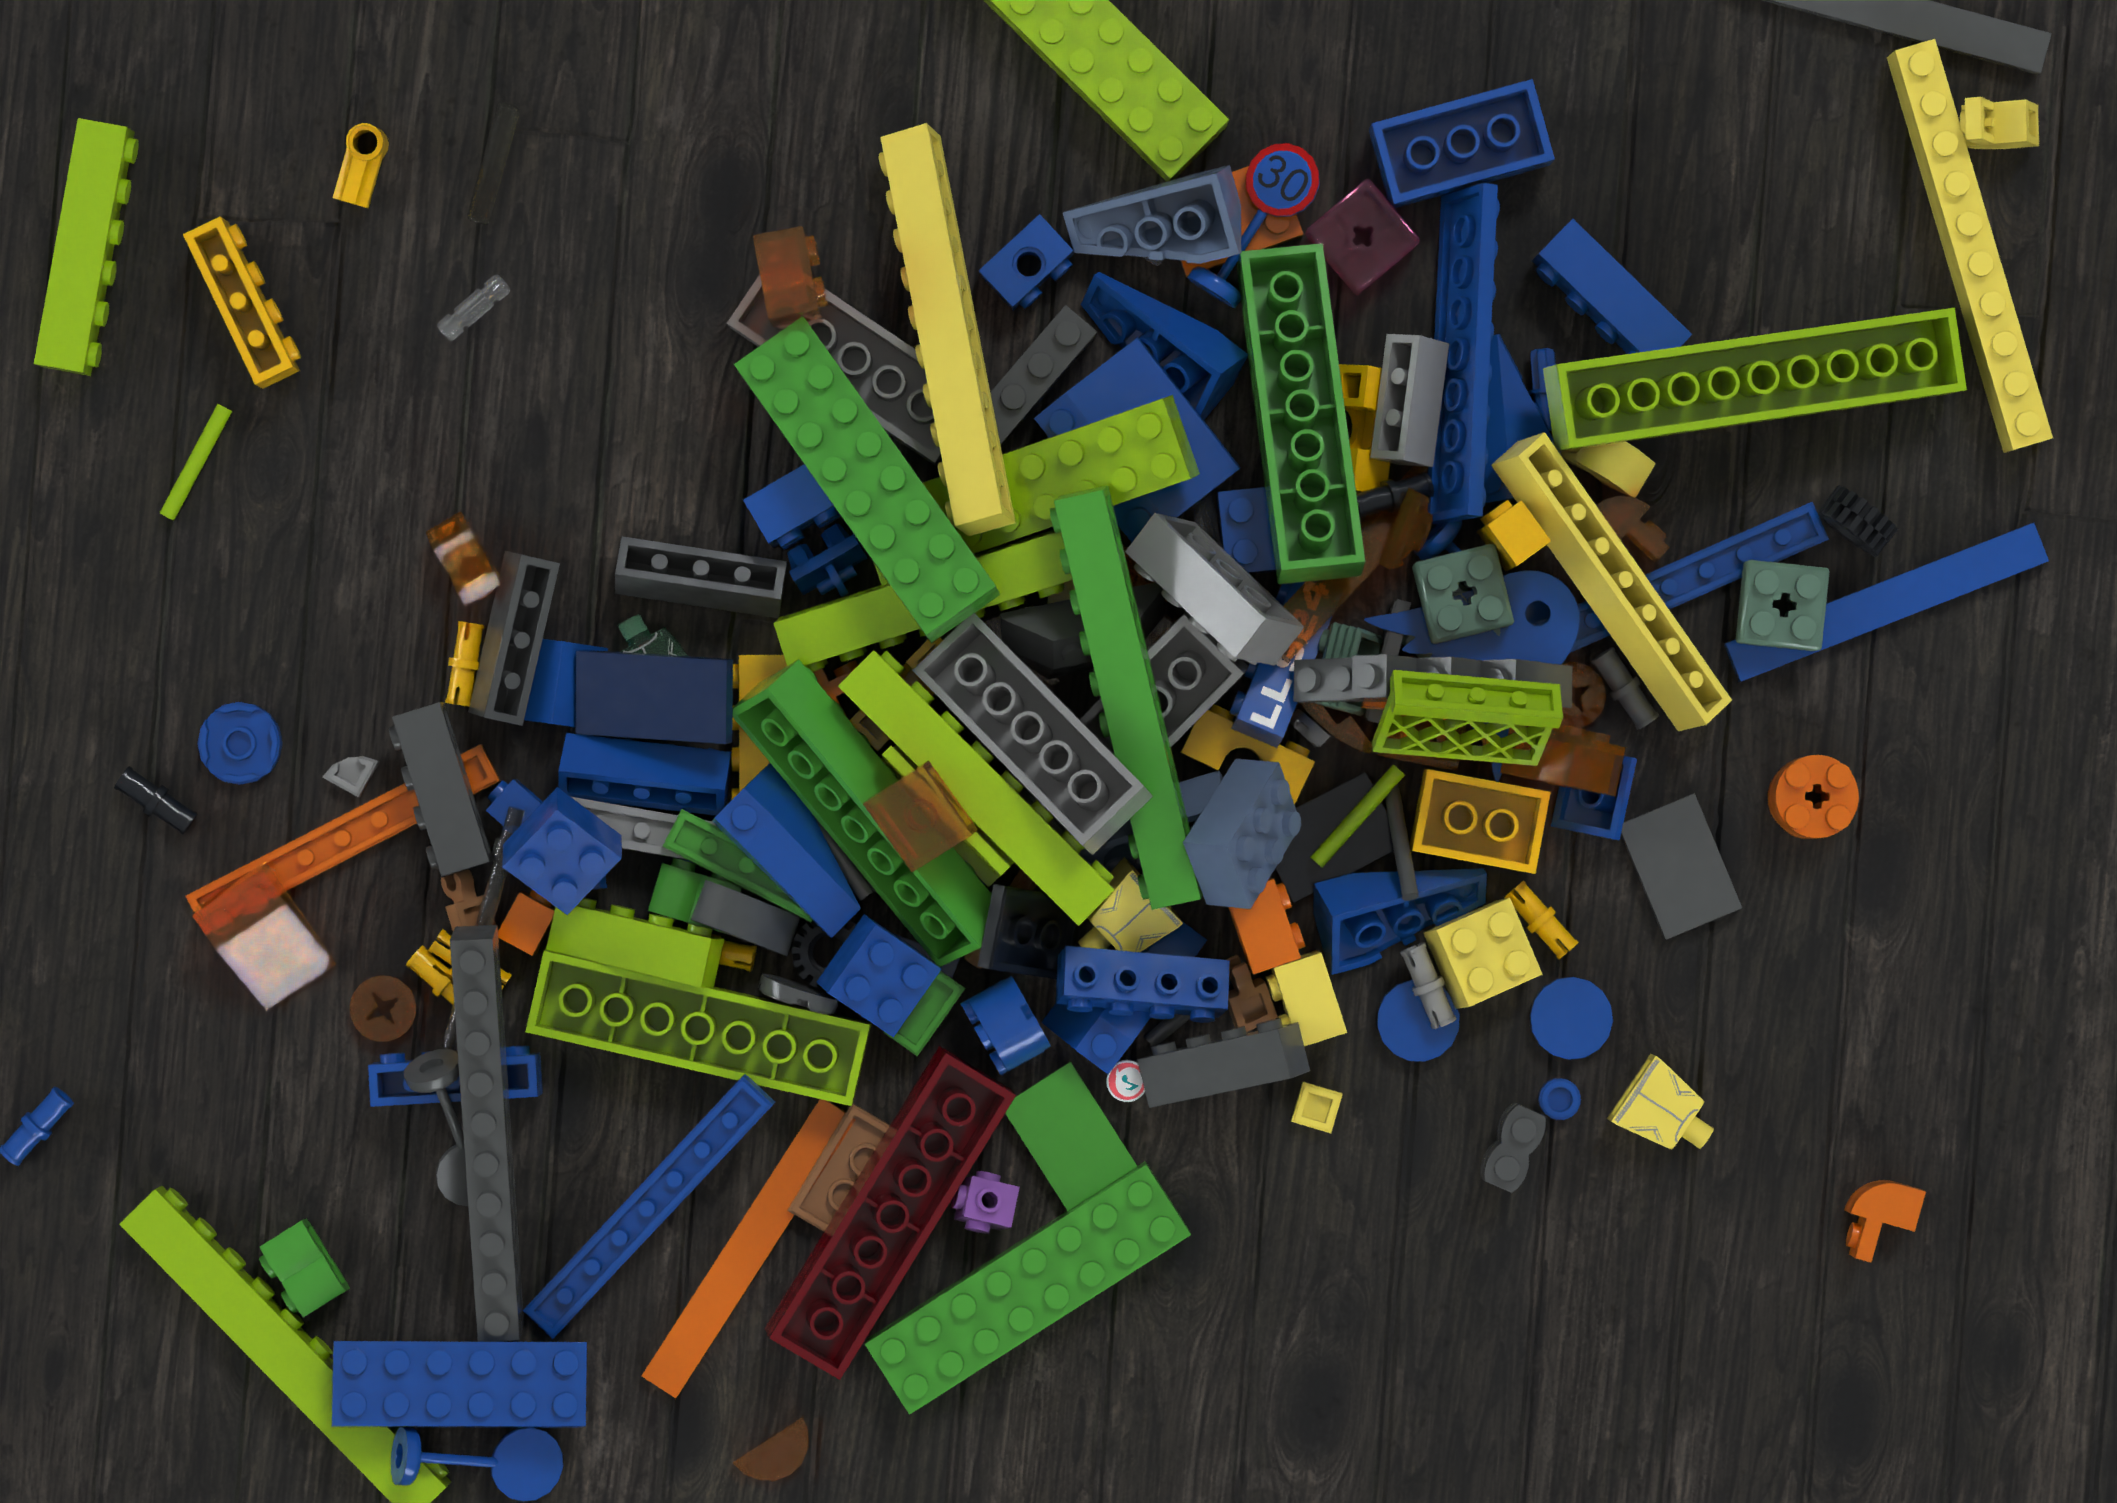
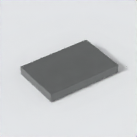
(1679, 866)

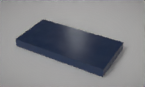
(654, 696)

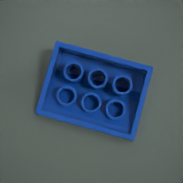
(1126, 383)

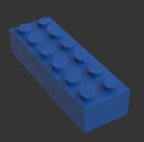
(459, 1384)

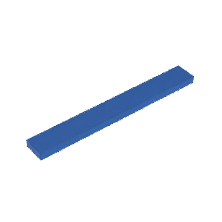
(1718, 564)
(1904, 596)
(649, 1206)

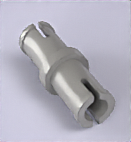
(1428, 985)

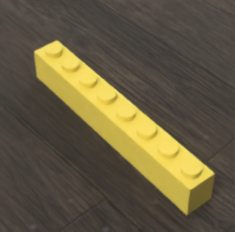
(1612, 583)

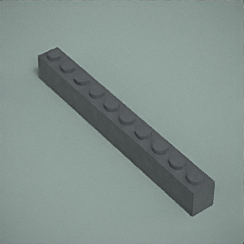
(487, 1132)

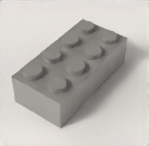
(1213, 590)

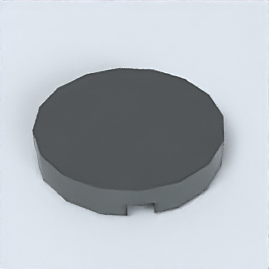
(798, 993)

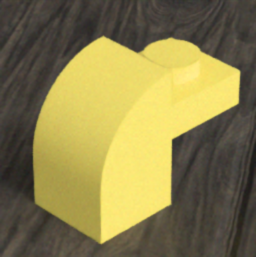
(1999, 124)
(1614, 465)

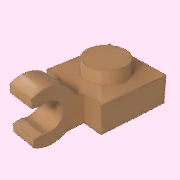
(467, 904)
(1250, 999)

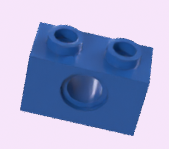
(1036, 240)

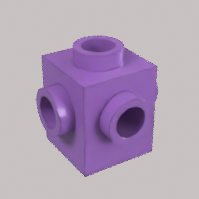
(998, 1202)

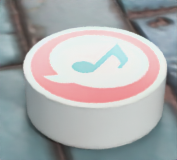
(1125, 1081)

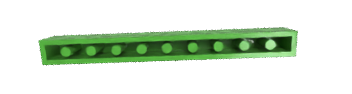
(1126, 689)

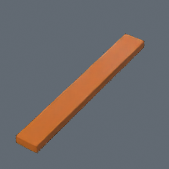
(348, 834)
(742, 1254)

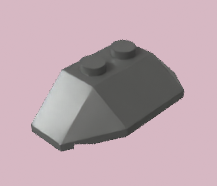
(1049, 636)

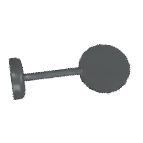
(431, 1074)

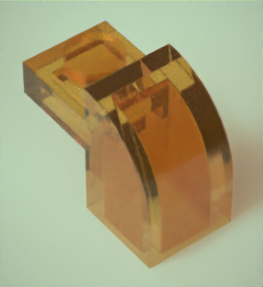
(1624, 517)
(464, 558)

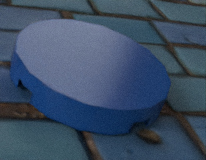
(240, 743)
(1571, 1018)
(1407, 1028)

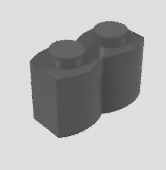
(1517, 1137)

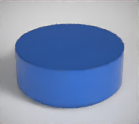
(1559, 1098)

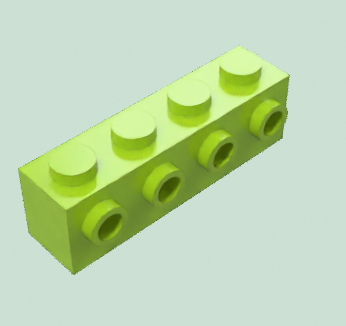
(636, 943)

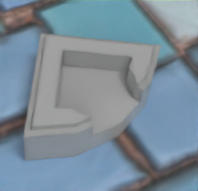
(1308, 728)
(352, 773)

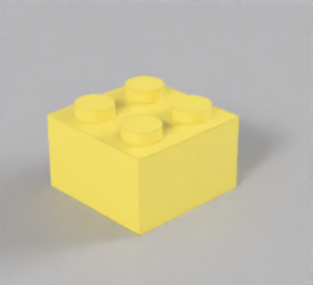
(1482, 953)
(1307, 997)

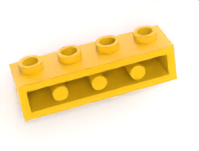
(242, 303)

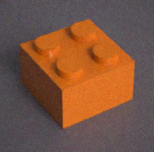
(1265, 930)

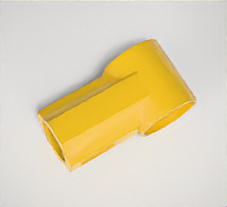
(360, 170)

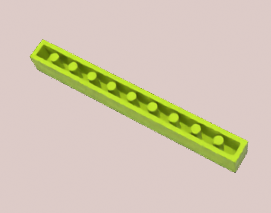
(267, 1334)

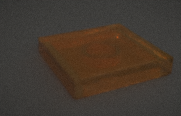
(920, 816)

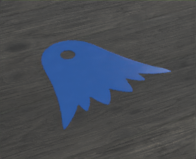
(1518, 641)

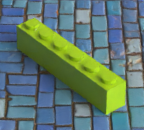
(85, 247)

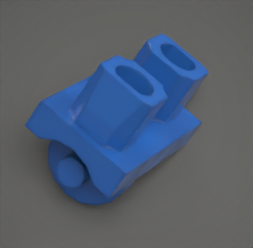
(831, 566)

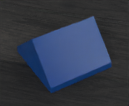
(554, 683)
(1595, 812)

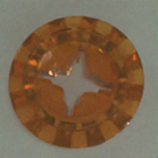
(1592, 699)
(364, 1004)

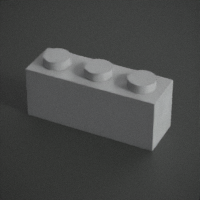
(1409, 400)

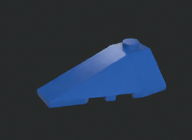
(789, 848)
(1366, 911)
(1106, 1036)

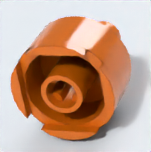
(1830, 779)

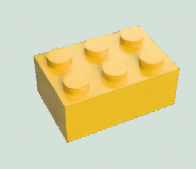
(1479, 821)

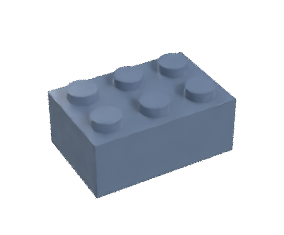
(1242, 833)

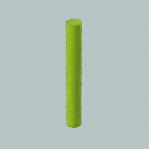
(195, 462)
(1357, 816)

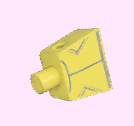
(1126, 918)
(1661, 1107)

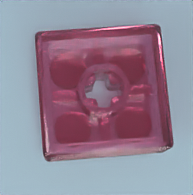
(1389, 241)

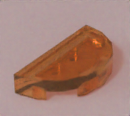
(1408, 531)
(778, 1454)

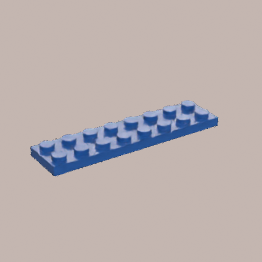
(1465, 323)

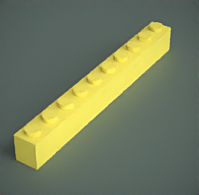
(1969, 246)
(946, 331)

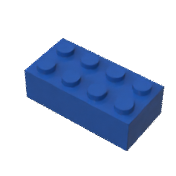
(1461, 144)

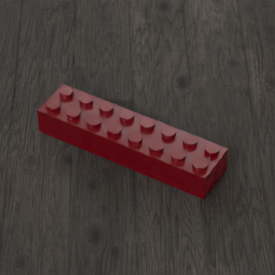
(889, 1213)

